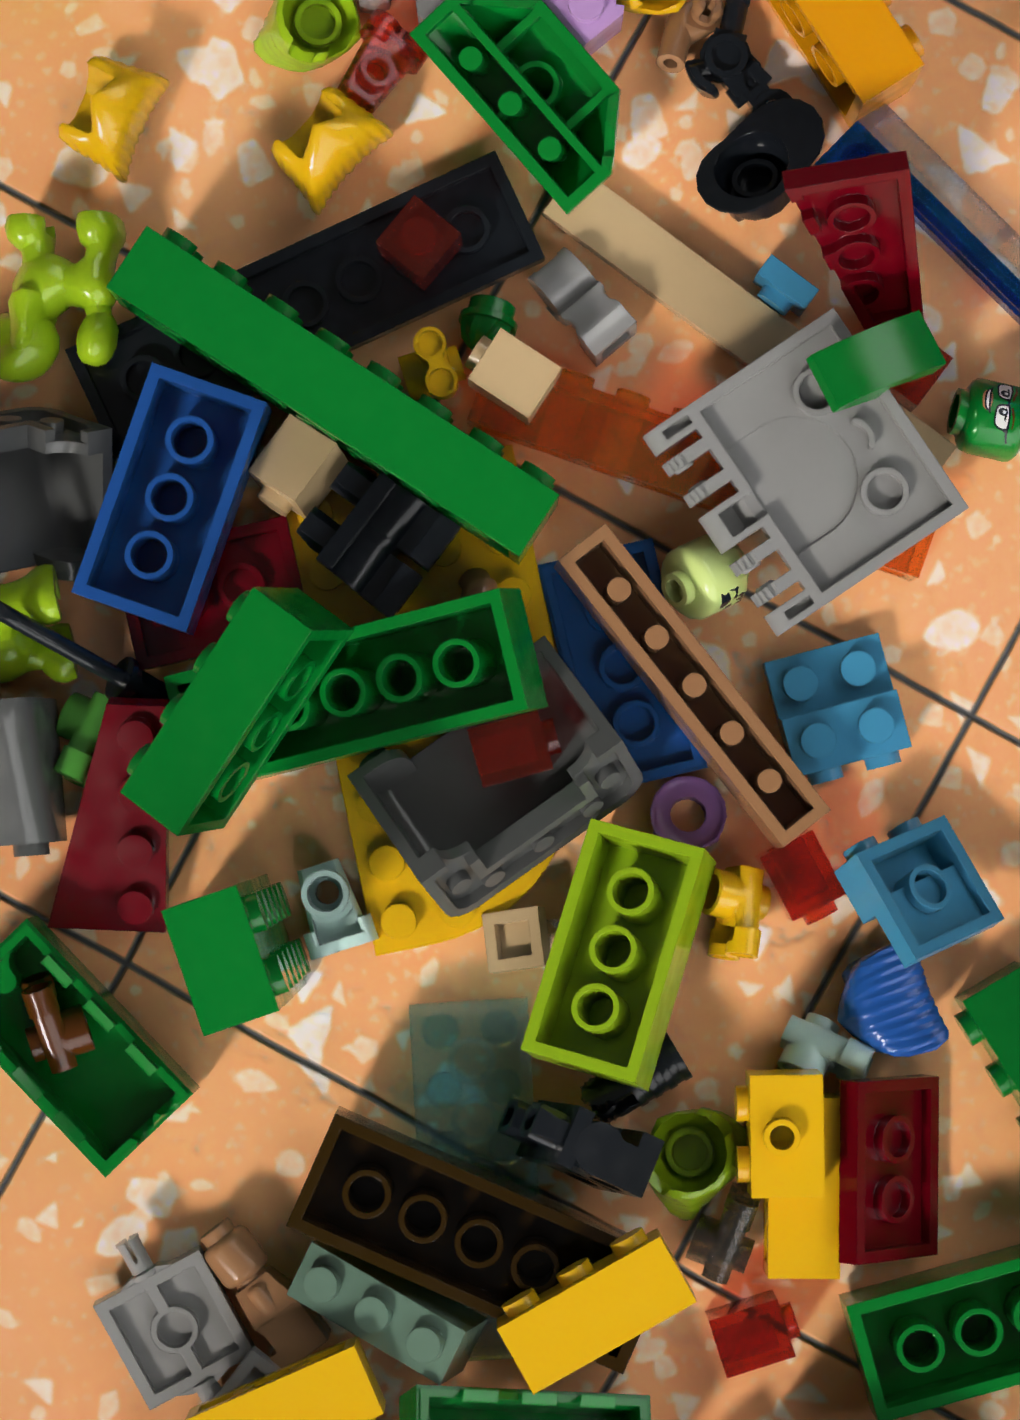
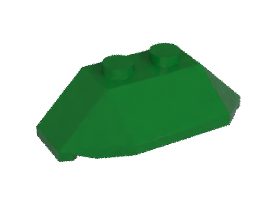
(530, 88)

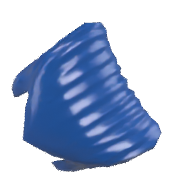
(890, 1006)

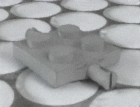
(173, 1325)

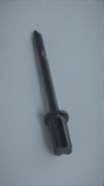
(122, 679)

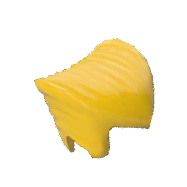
(113, 114)
(329, 146)

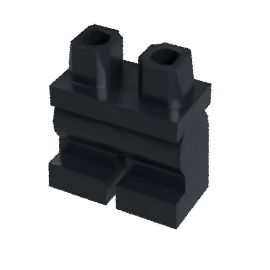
(372, 536)
(582, 1148)

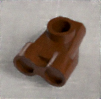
(57, 1032)

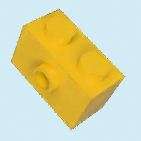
(782, 1133)

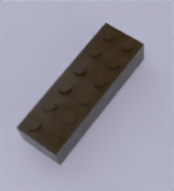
(443, 1220)

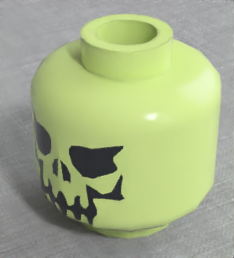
(700, 579)

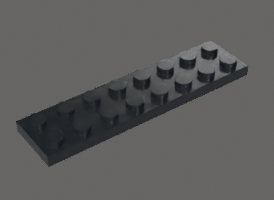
(342, 284)

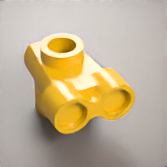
(432, 366)
(738, 903)

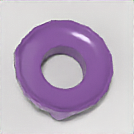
(691, 789)

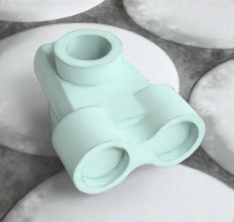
(335, 924)
(817, 1045)

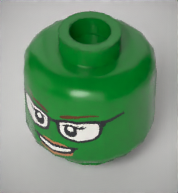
(986, 419)

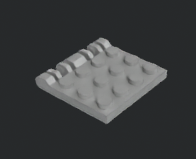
(822, 485)

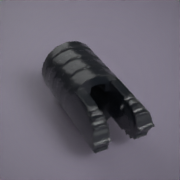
(616, 1100)

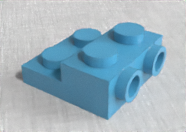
(837, 708)
(918, 889)

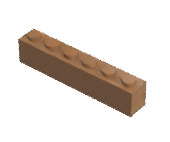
(691, 687)

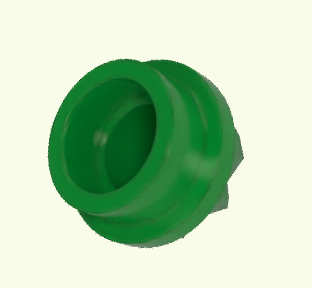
(485, 318)

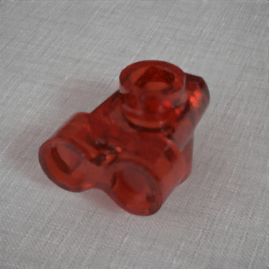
(385, 53)

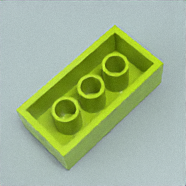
(619, 954)

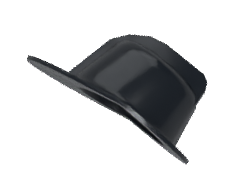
(747, 166)

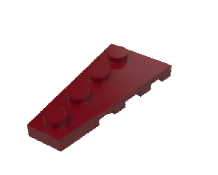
(865, 230)
(117, 851)

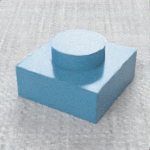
(783, 288)

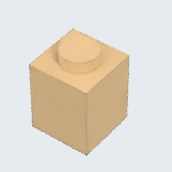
(511, 374)
(297, 468)

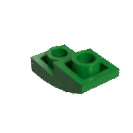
(876, 361)

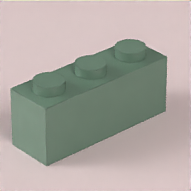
(388, 1311)

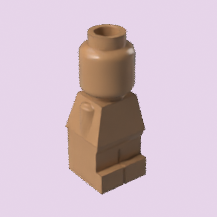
(262, 1293)

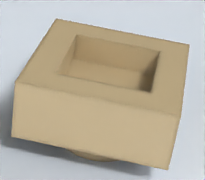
(516, 939)

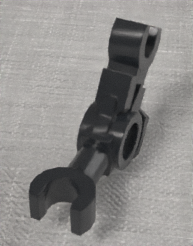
(729, 62)

